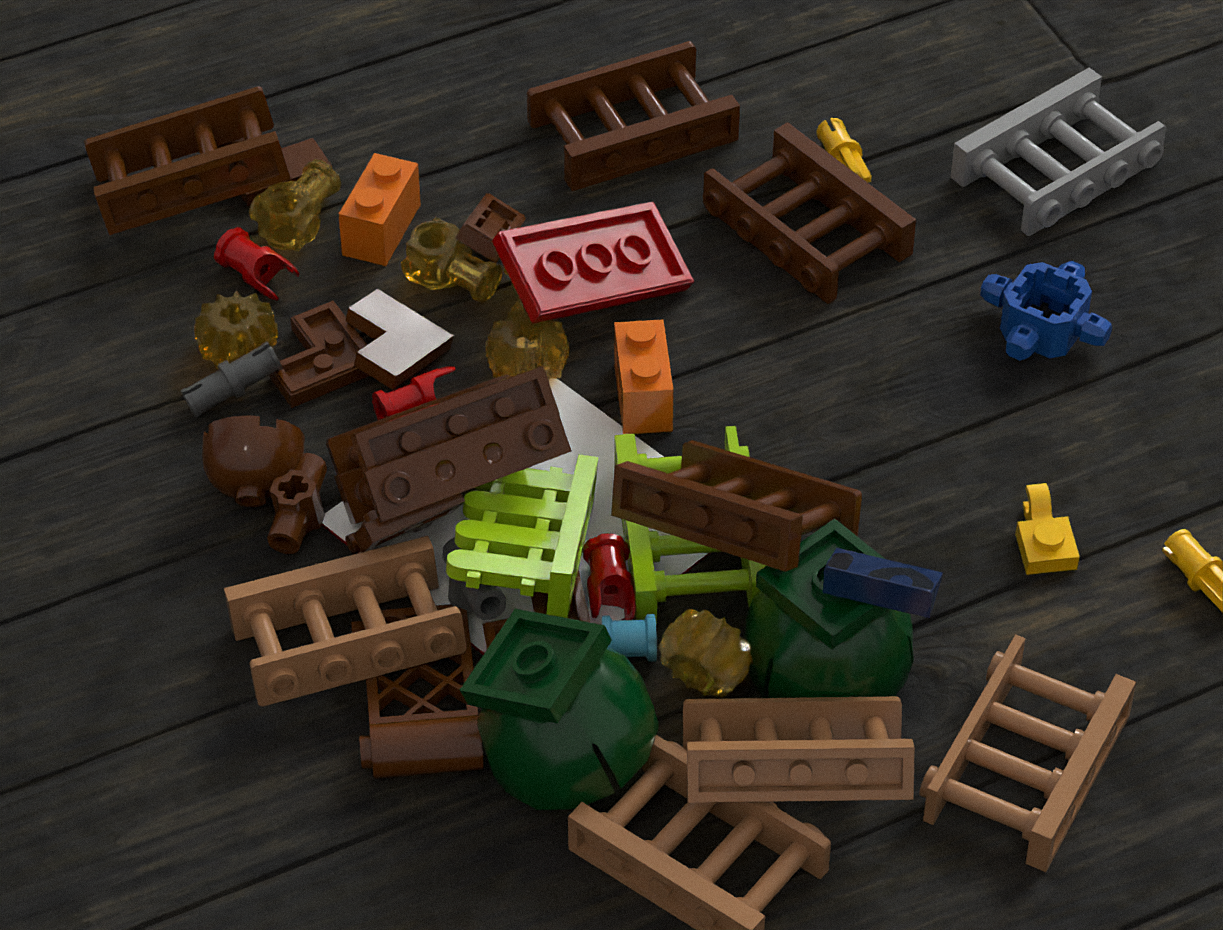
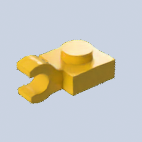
(1045, 541)

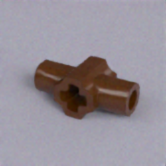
(297, 504)

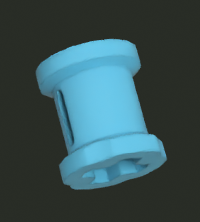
(633, 637)

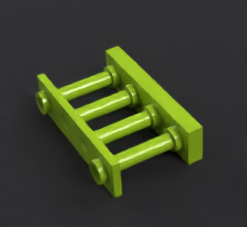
(648, 546)

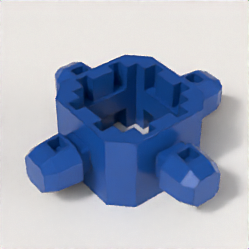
(1063, 290)

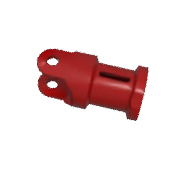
(254, 262)
(412, 395)
(608, 579)

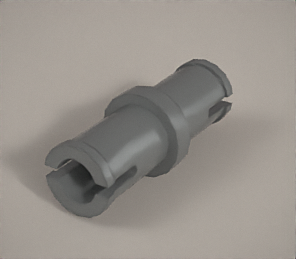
(231, 379)

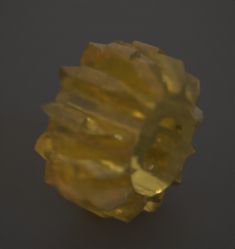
(234, 327)
(521, 346)
(705, 653)

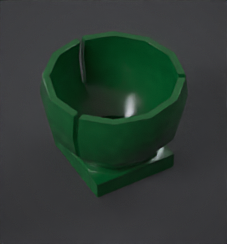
(823, 641)
(544, 700)

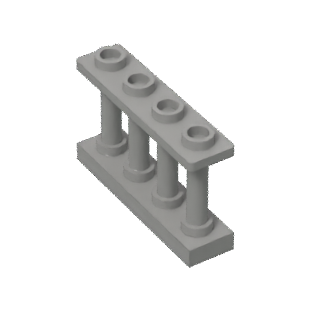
(1050, 117)

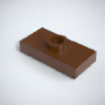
(485, 222)

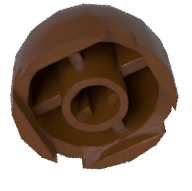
(247, 457)

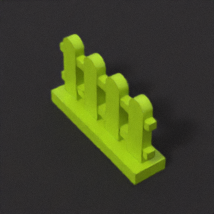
(527, 532)

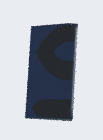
(881, 582)

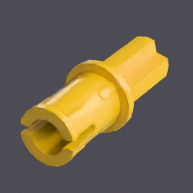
(843, 147)
(1197, 565)

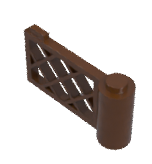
(425, 736)

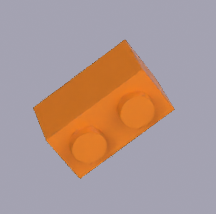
(379, 209)
(643, 377)

